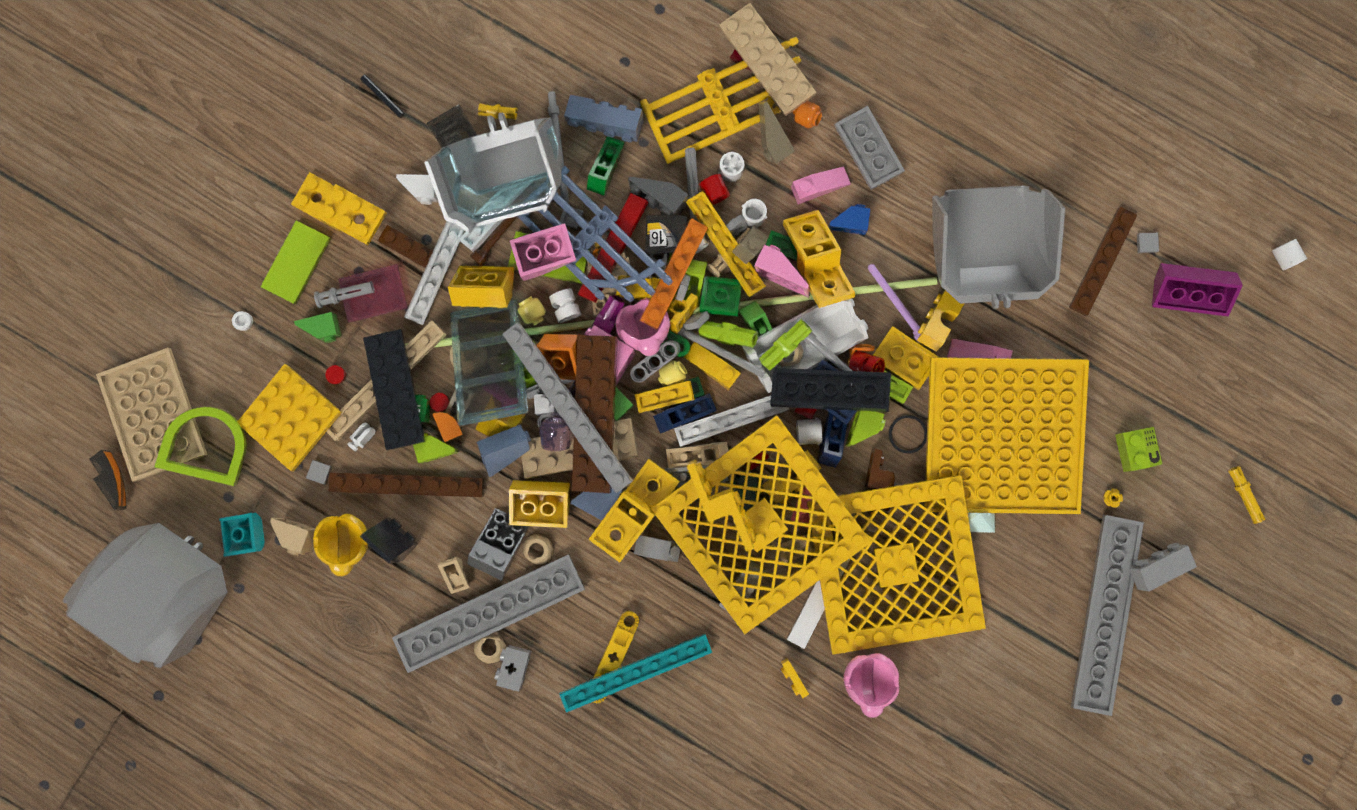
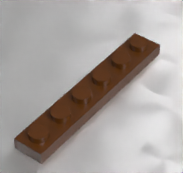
(1103, 261)

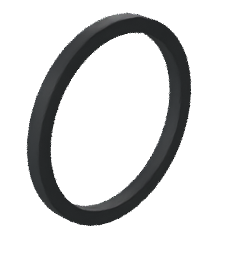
(925, 434)

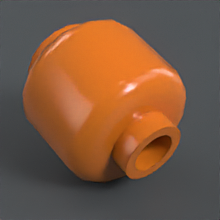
(808, 115)

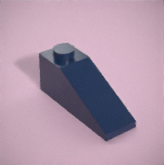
(684, 413)
(832, 441)

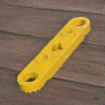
(618, 643)

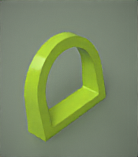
(163, 460)

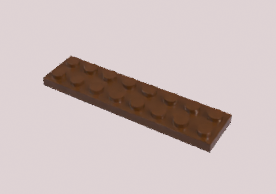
(596, 398)

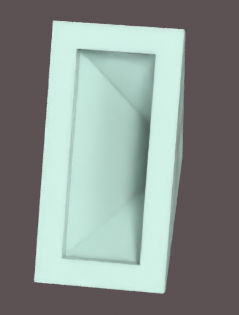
(982, 522)

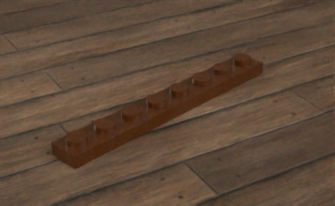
(406, 484)

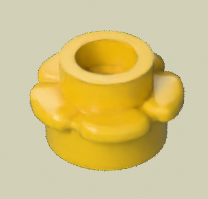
(1108, 497)

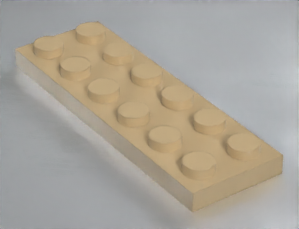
(767, 59)
(541, 462)

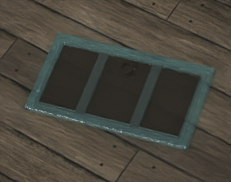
(485, 366)

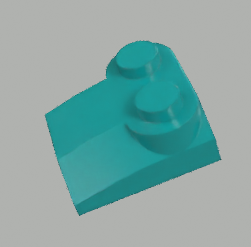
(242, 534)

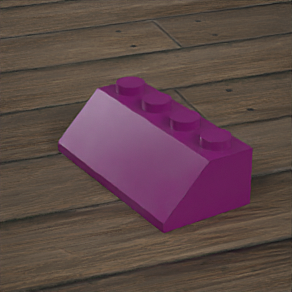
(1195, 289)

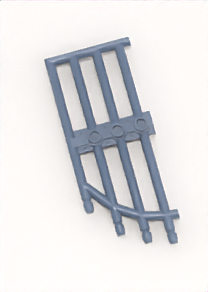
(590, 235)

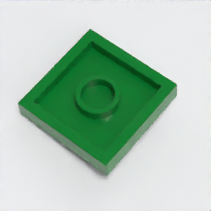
(720, 296)

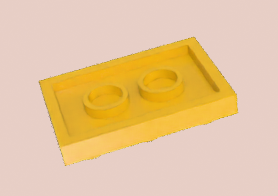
(905, 357)

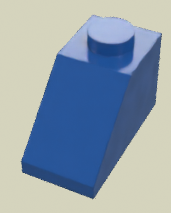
(852, 220)

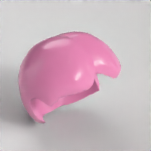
(638, 334)
(872, 682)

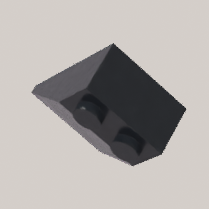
(390, 540)

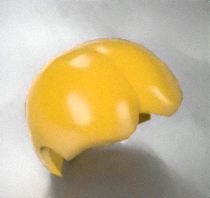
(339, 542)

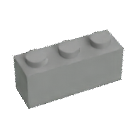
(1162, 567)

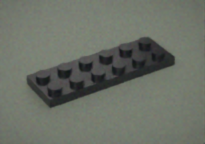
(831, 389)
(394, 390)

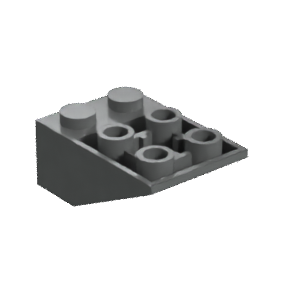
(660, 195)
(497, 545)

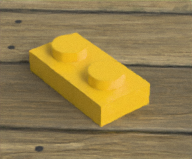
(797, 685)

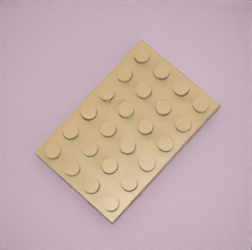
(142, 404)

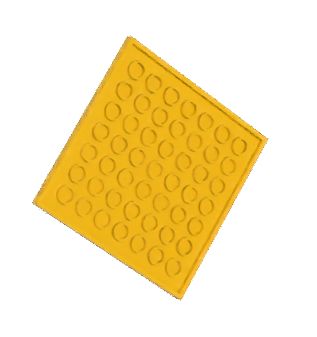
(1009, 432)

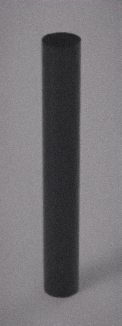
(382, 96)

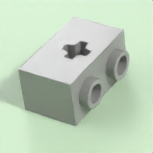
(514, 679)

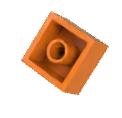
(561, 354)

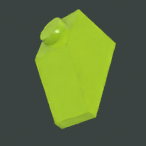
(433, 449)

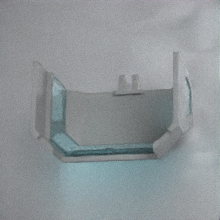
(497, 173)

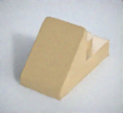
(454, 575)

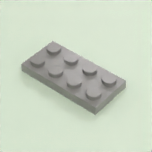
(869, 148)

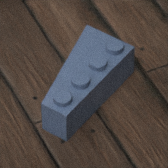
(604, 118)

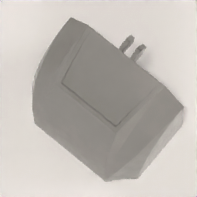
(997, 243)
(148, 594)

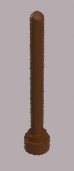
(480, 255)

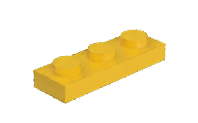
(664, 397)

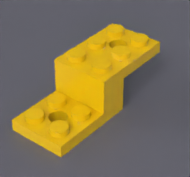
(338, 208)
(818, 258)
(721, 504)
(633, 510)

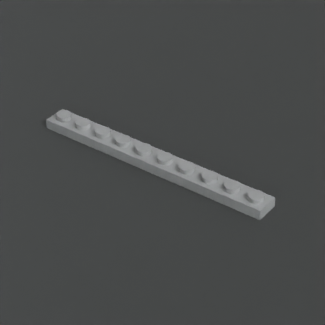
(567, 407)

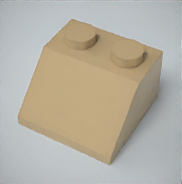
(293, 535)

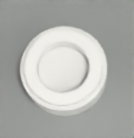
(242, 321)

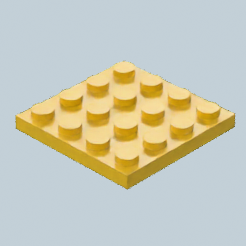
(289, 417)

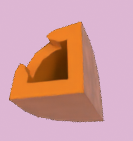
(447, 426)

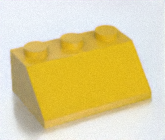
(482, 286)
(539, 503)

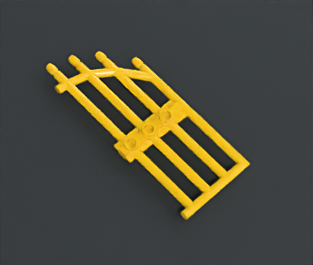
(719, 103)

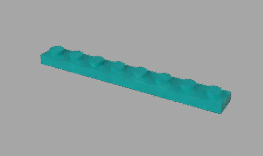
(635, 672)

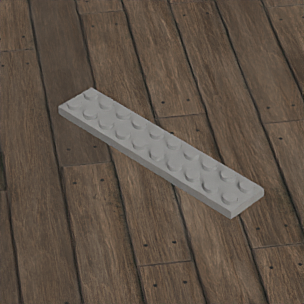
(488, 613)
(1107, 615)

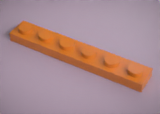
(676, 270)

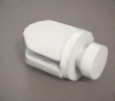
(361, 436)

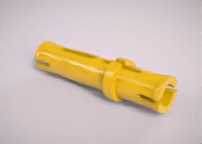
(1246, 494)

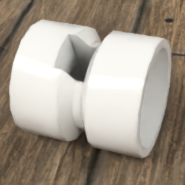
(565, 305)

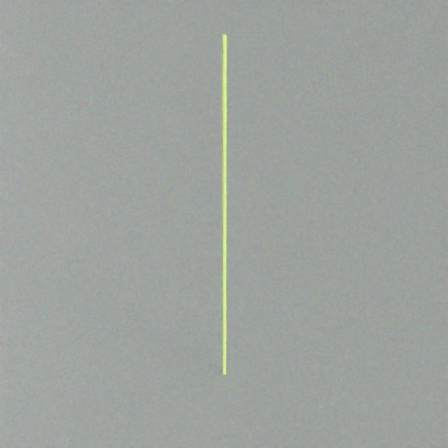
(761, 302)

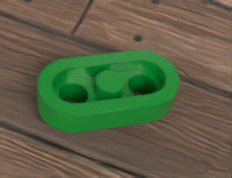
(673, 336)

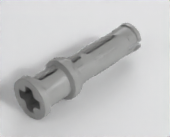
(334, 297)

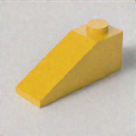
(712, 365)

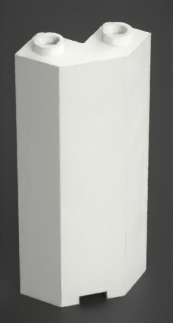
(833, 325)

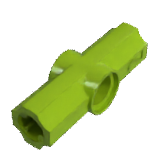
(728, 334)
(785, 344)

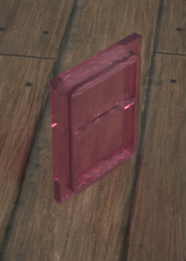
(387, 297)

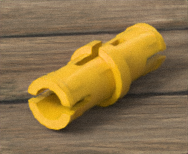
(491, 110)

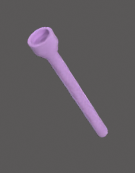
(895, 300)

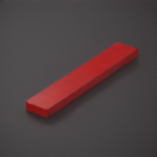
(627, 222)

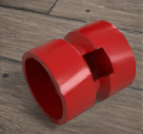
(866, 363)

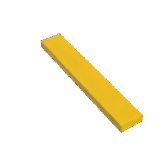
(725, 243)

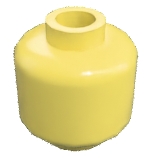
(531, 310)
(672, 373)

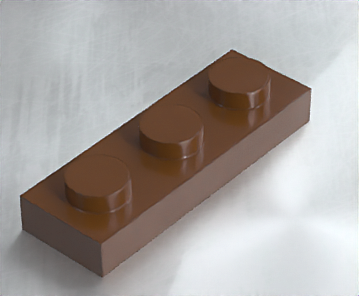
(405, 246)

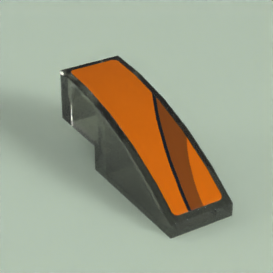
(109, 479)

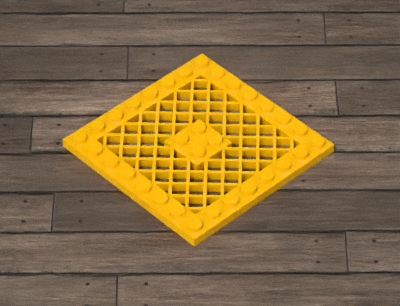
(765, 524)
(898, 566)

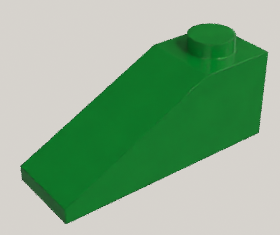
(604, 166)

